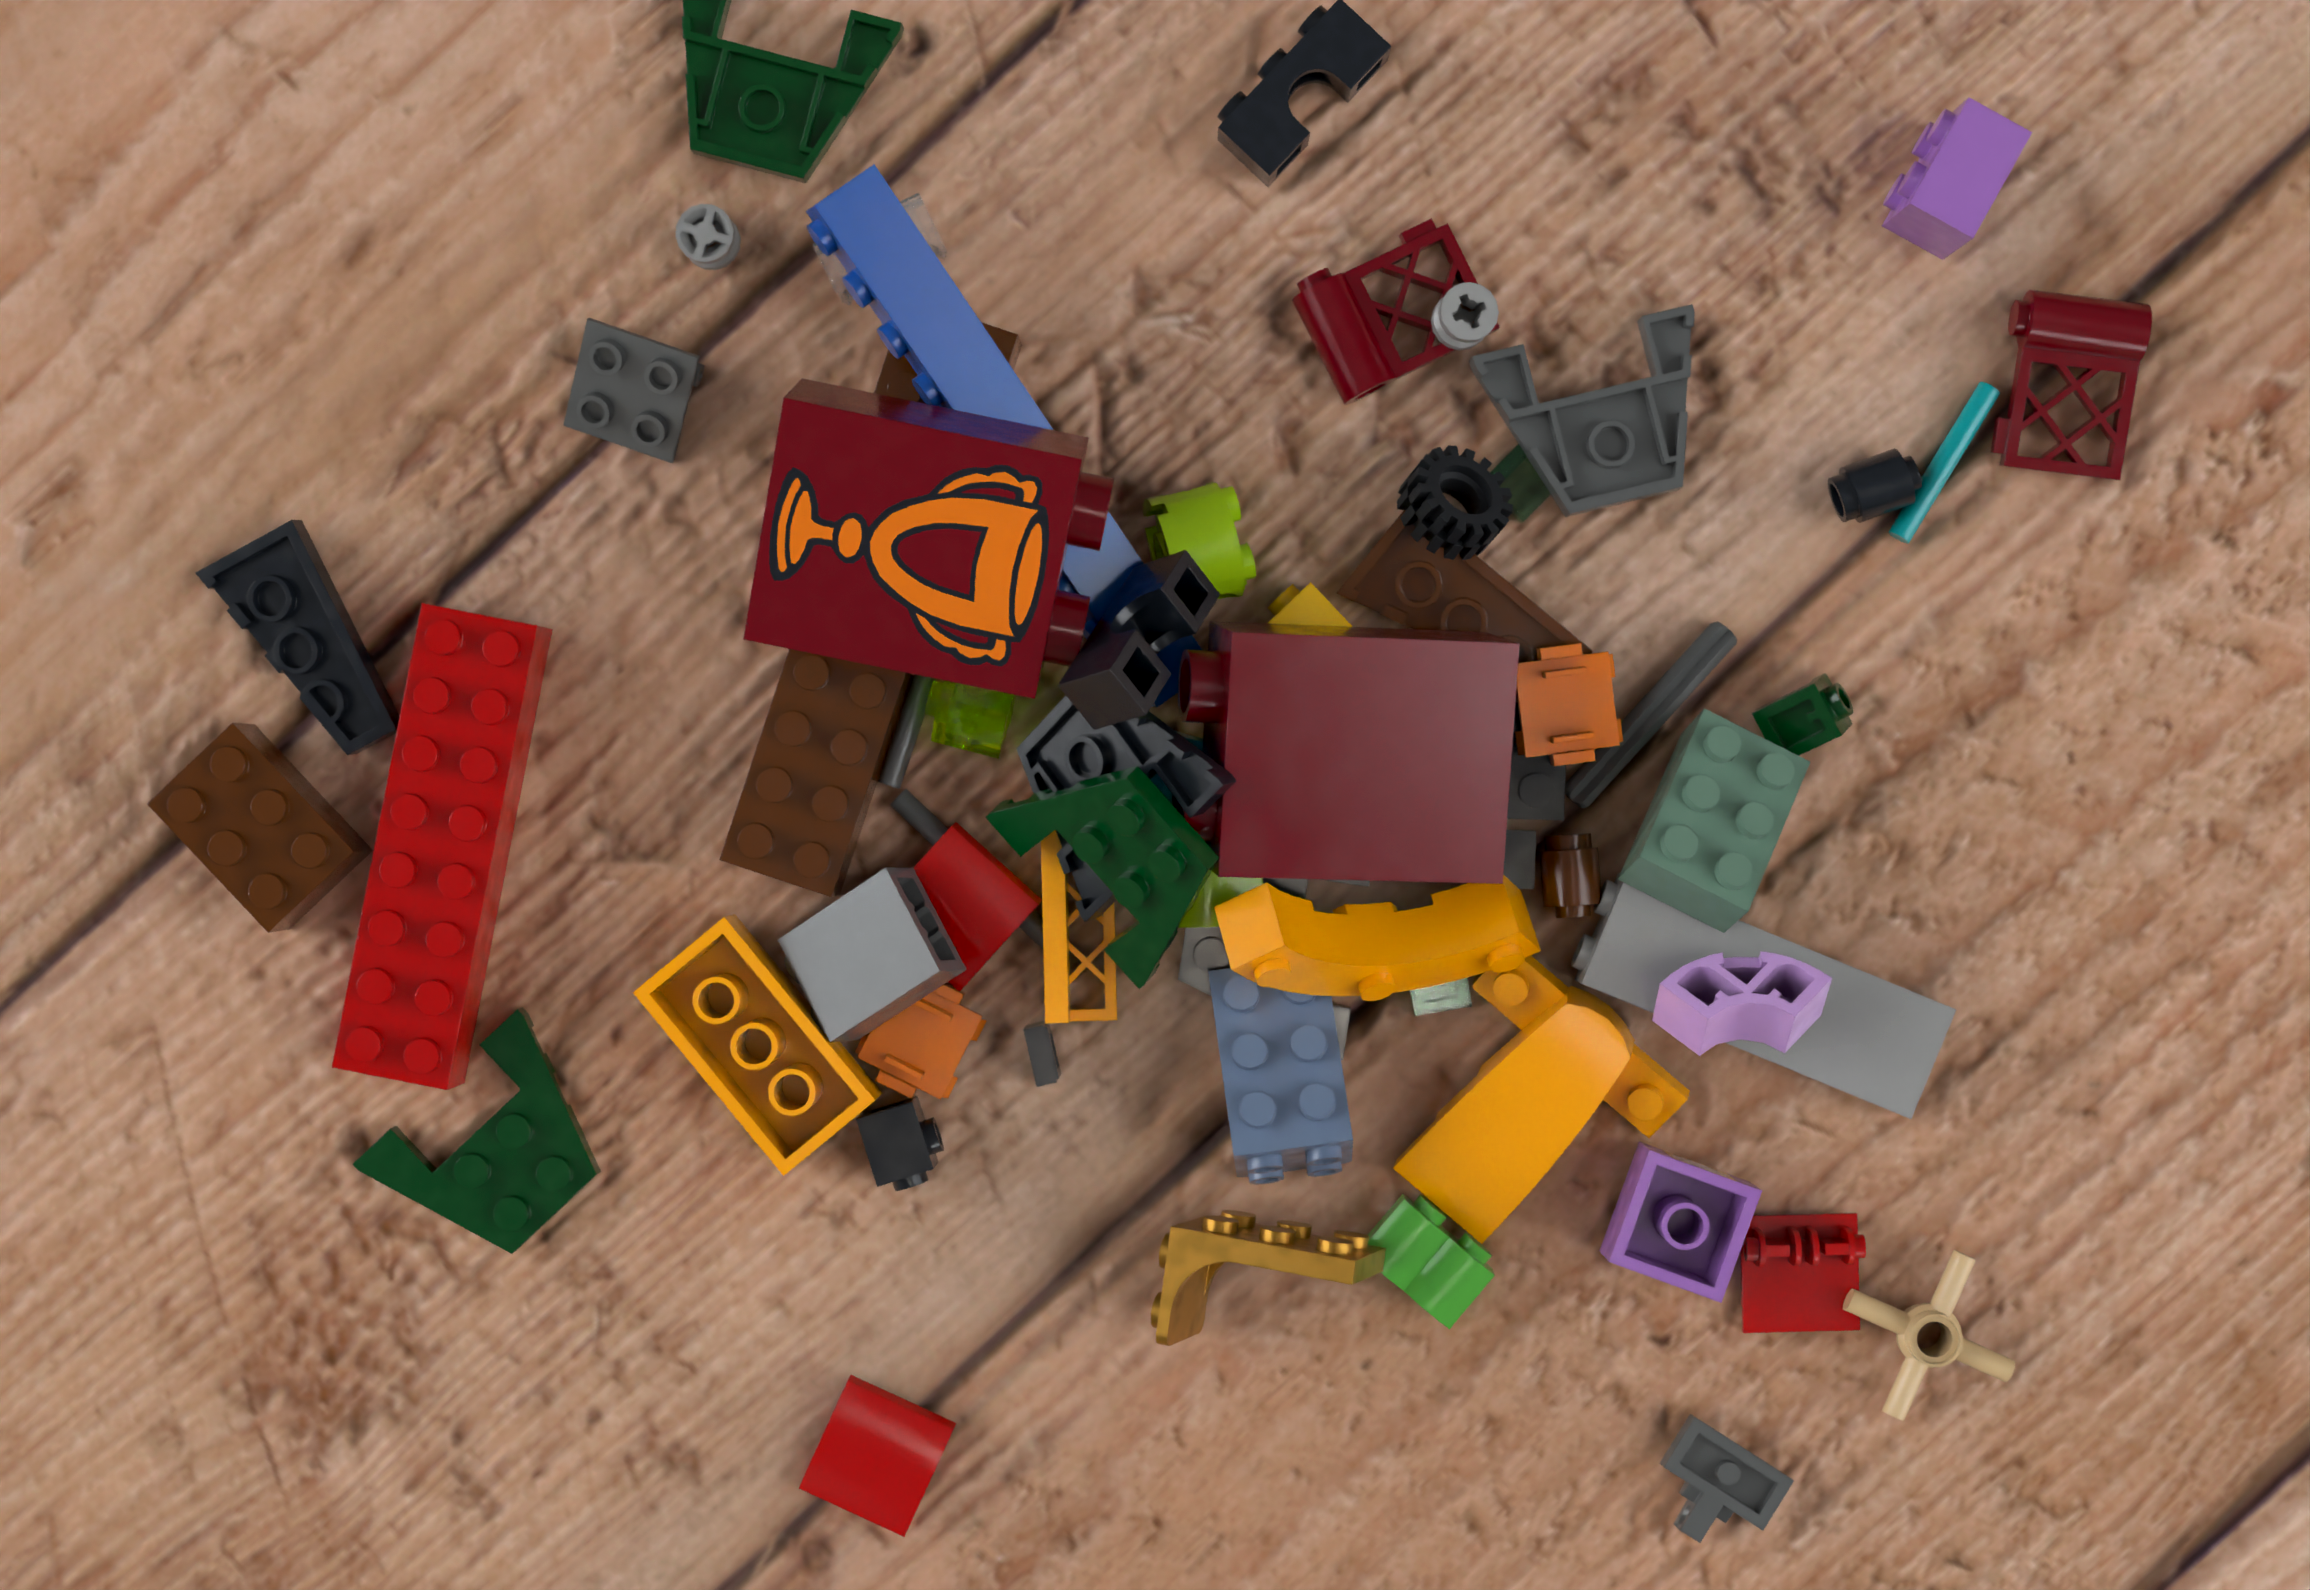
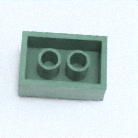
(1714, 821)

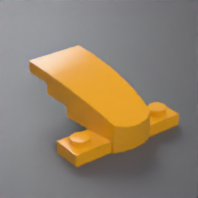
(1533, 1098)

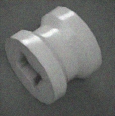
(697, 231)
(1453, 324)

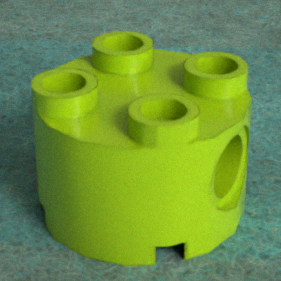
(1205, 528)

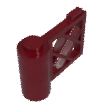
(1348, 323)
(2076, 334)

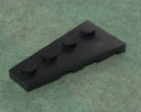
(295, 613)

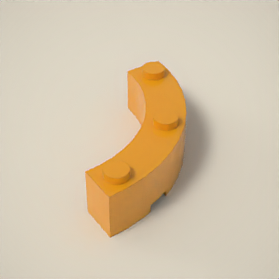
(1374, 945)

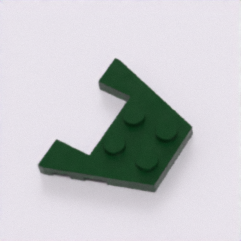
(769, 106)
(1132, 844)
(511, 1168)

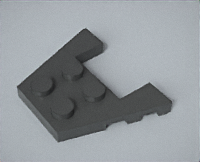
(1606, 441)

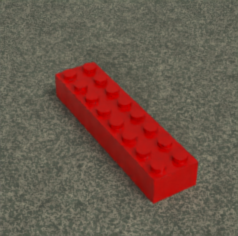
(442, 847)

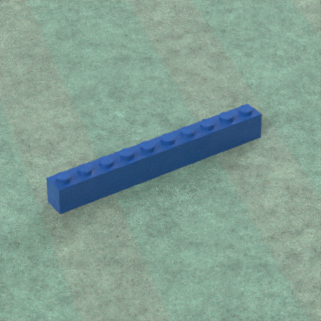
(954, 356)

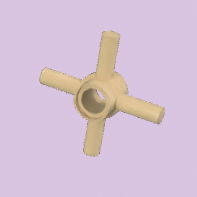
(1949, 1346)

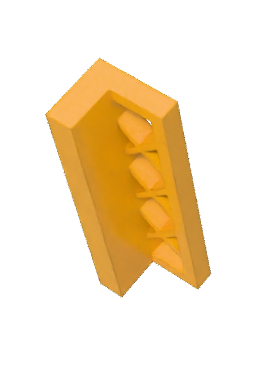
(1057, 945)

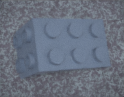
(1280, 1079)

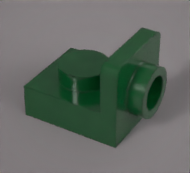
(1806, 716)

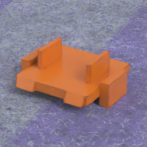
(1566, 705)
(923, 1044)

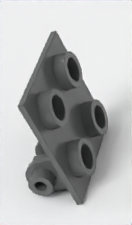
(631, 390)

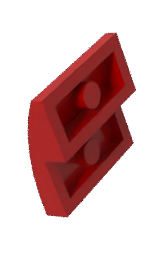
(973, 897)
(877, 1455)

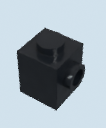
(900, 1143)

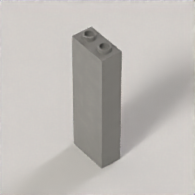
(1866, 1042)

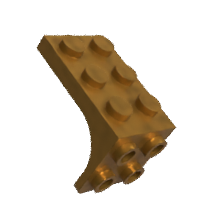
(1203, 1245)

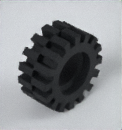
(1440, 520)

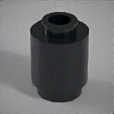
(1874, 486)

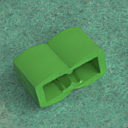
(1429, 1261)

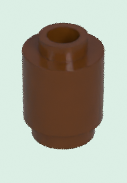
(1570, 875)

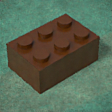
(260, 827)

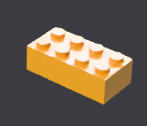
(757, 1043)

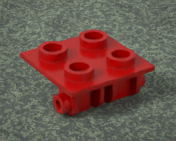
(1800, 1272)

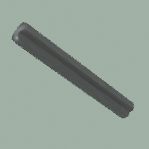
(1651, 713)

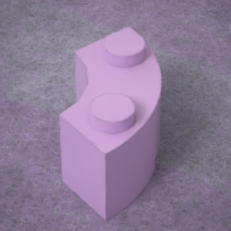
(1741, 999)

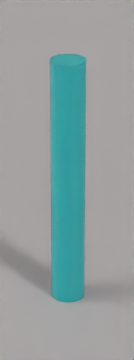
(1945, 461)

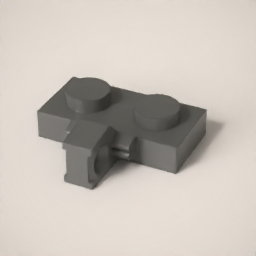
(1721, 1480)

